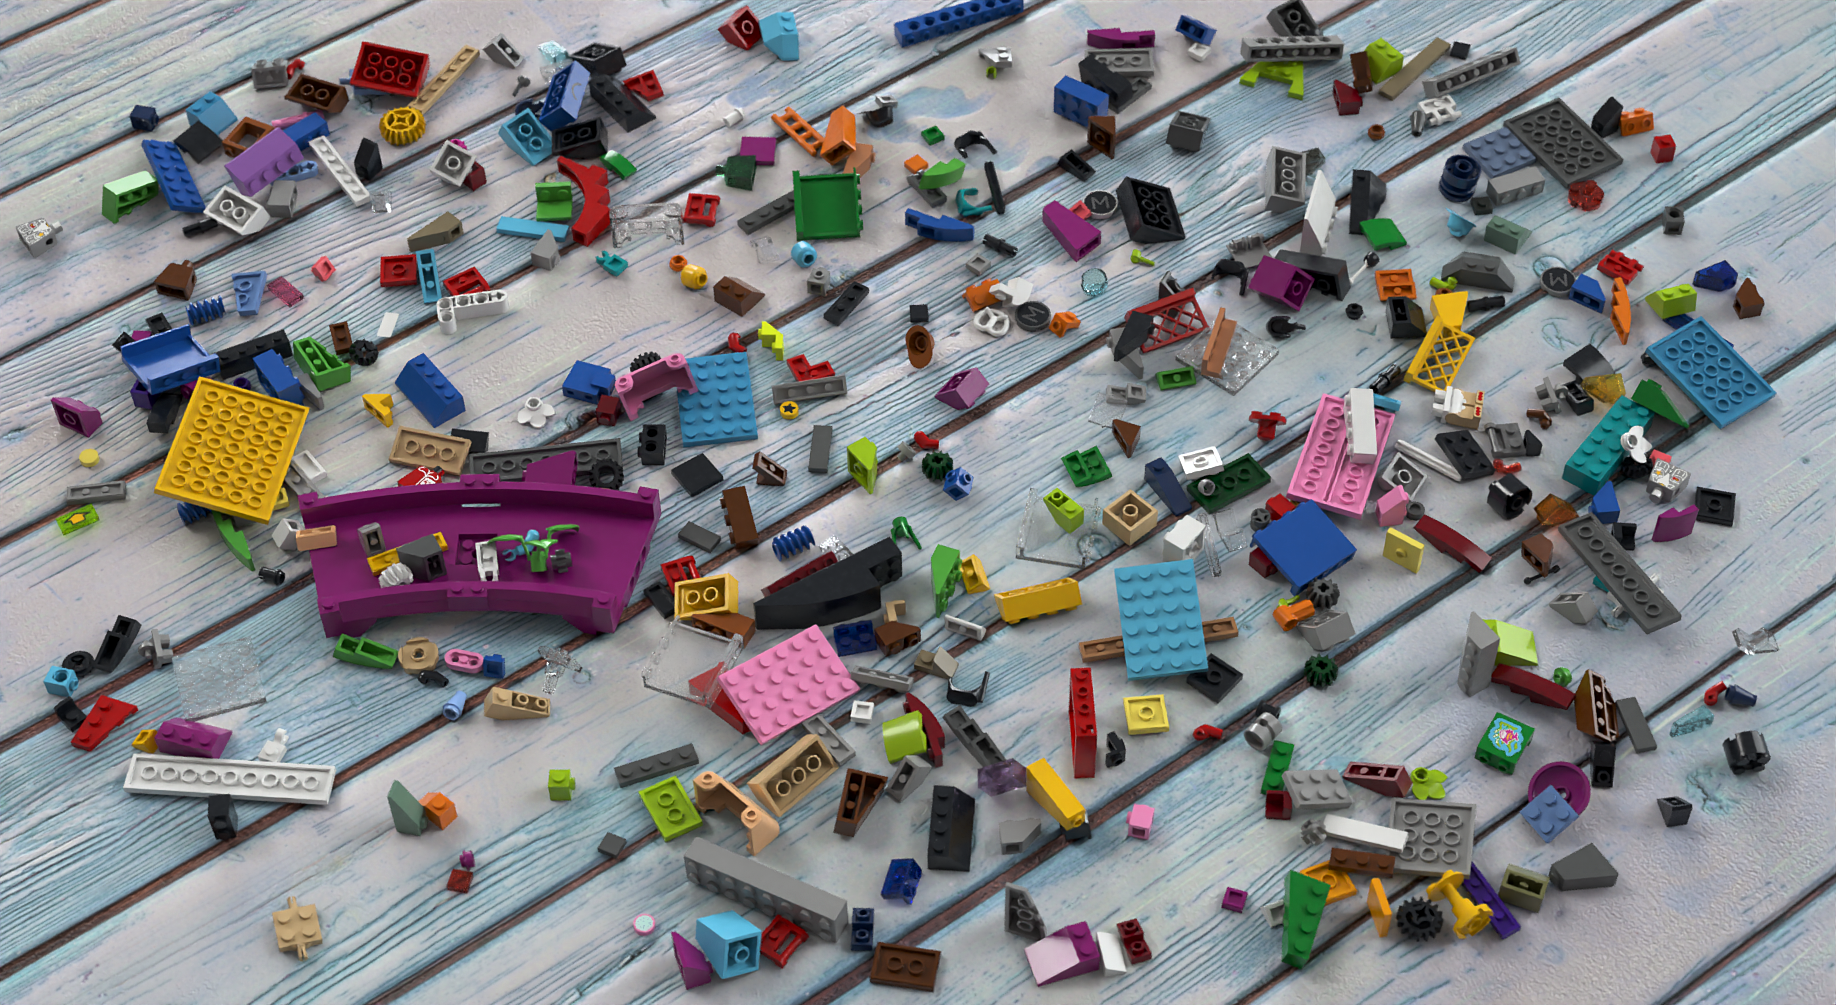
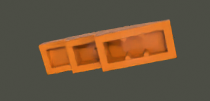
(1621, 312)

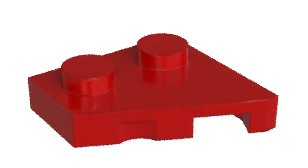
(645, 85)

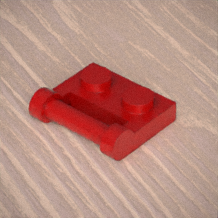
(696, 206)
(465, 281)
(674, 571)
(774, 937)

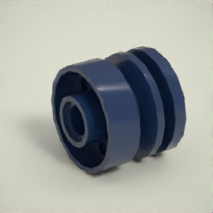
(1459, 178)

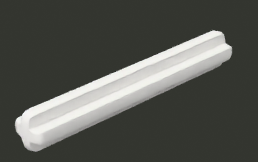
(1428, 459)

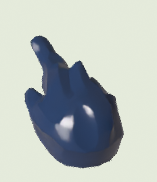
(527, 103)

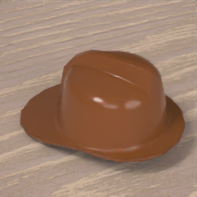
(919, 346)

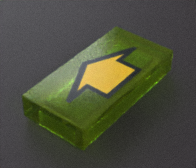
(77, 519)

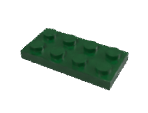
(1233, 483)

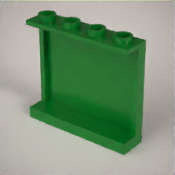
(827, 206)

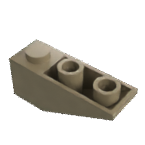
(438, 232)

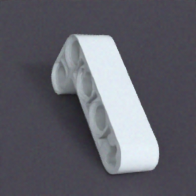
(470, 306)

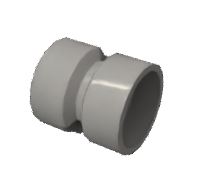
(1262, 731)

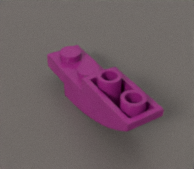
(1115, 39)

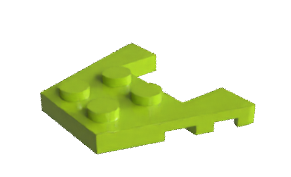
(1282, 71)

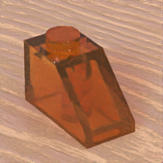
(1554, 511)

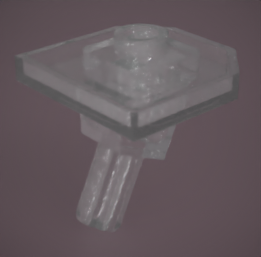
(557, 662)

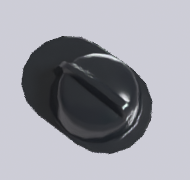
(881, 117)

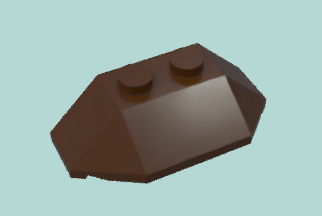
(1595, 708)

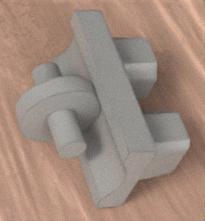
(1558, 392)
(154, 649)

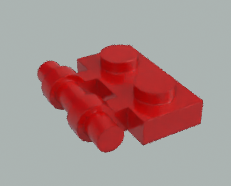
(1618, 265)

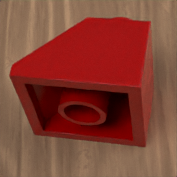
(741, 28)

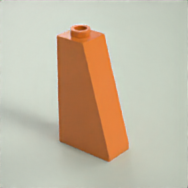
(840, 136)

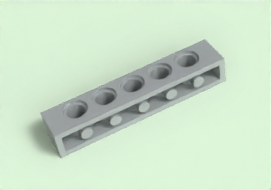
(1291, 48)
(1471, 72)

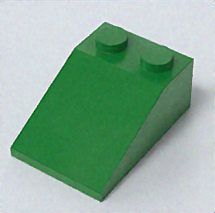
(1652, 397)

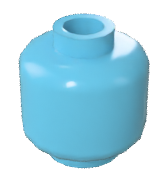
(803, 254)

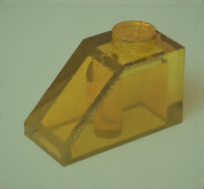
(1605, 387)

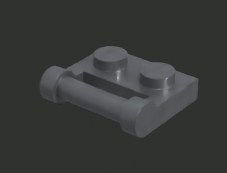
(1510, 438)

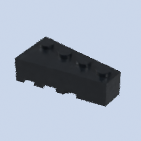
(1329, 273)

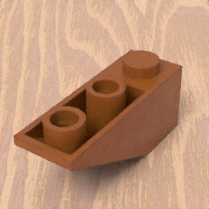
(725, 625)

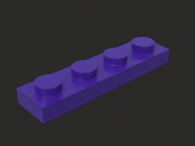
(1483, 893)

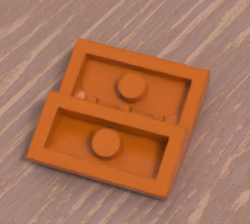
(1395, 283)

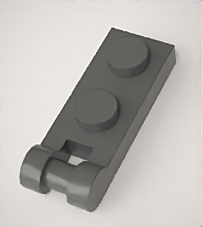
(932, 196)

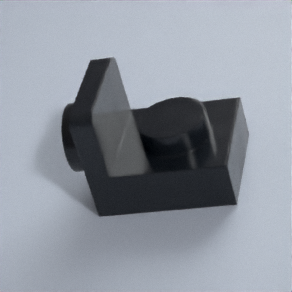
(69, 714)

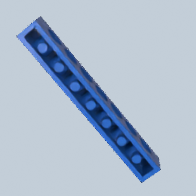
(954, 19)

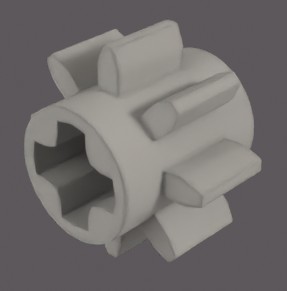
(1313, 832)

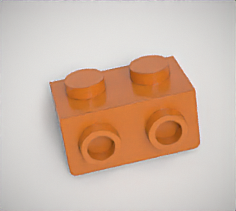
(1636, 121)
(979, 296)

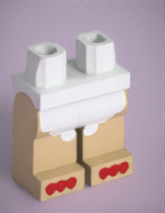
(1458, 407)

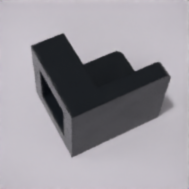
(1624, 534)

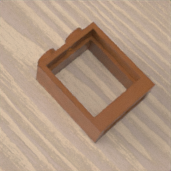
(246, 126)

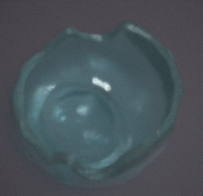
(1094, 282)

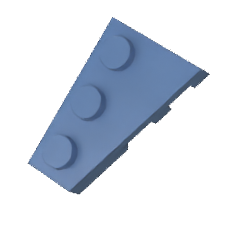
(249, 291)

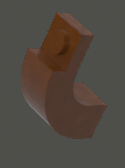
(1361, 72)

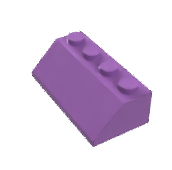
(263, 162)

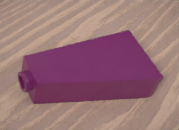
(1070, 230)

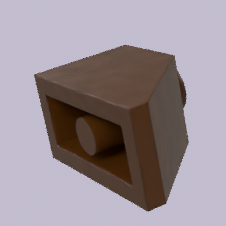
(1538, 553)

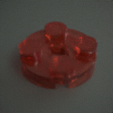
(1589, 188)

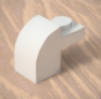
(1014, 293)

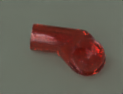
(1505, 469)

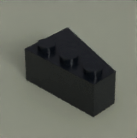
(1101, 78)

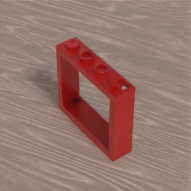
(1081, 721)

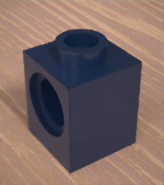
(144, 118)

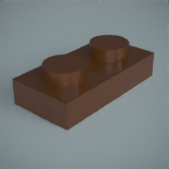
(341, 337)

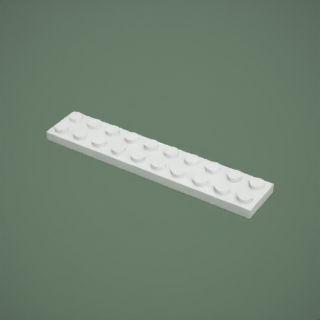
(235, 777)

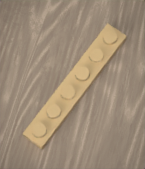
(444, 79)

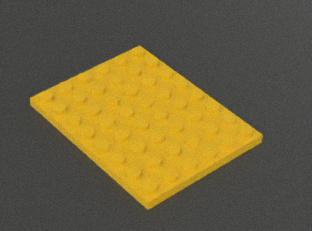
(232, 450)

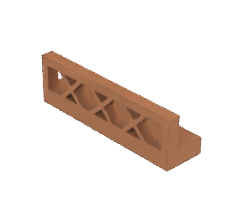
(1218, 345)

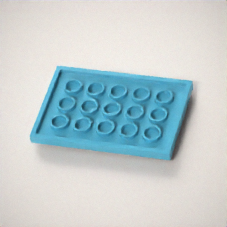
(1160, 620)

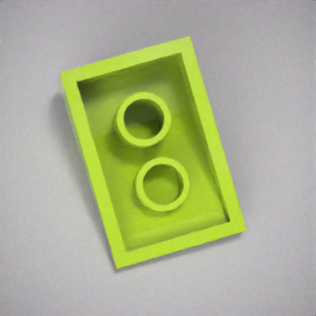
(1515, 644)

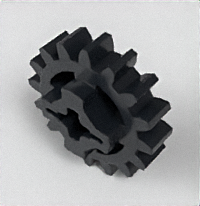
(1427, 917)

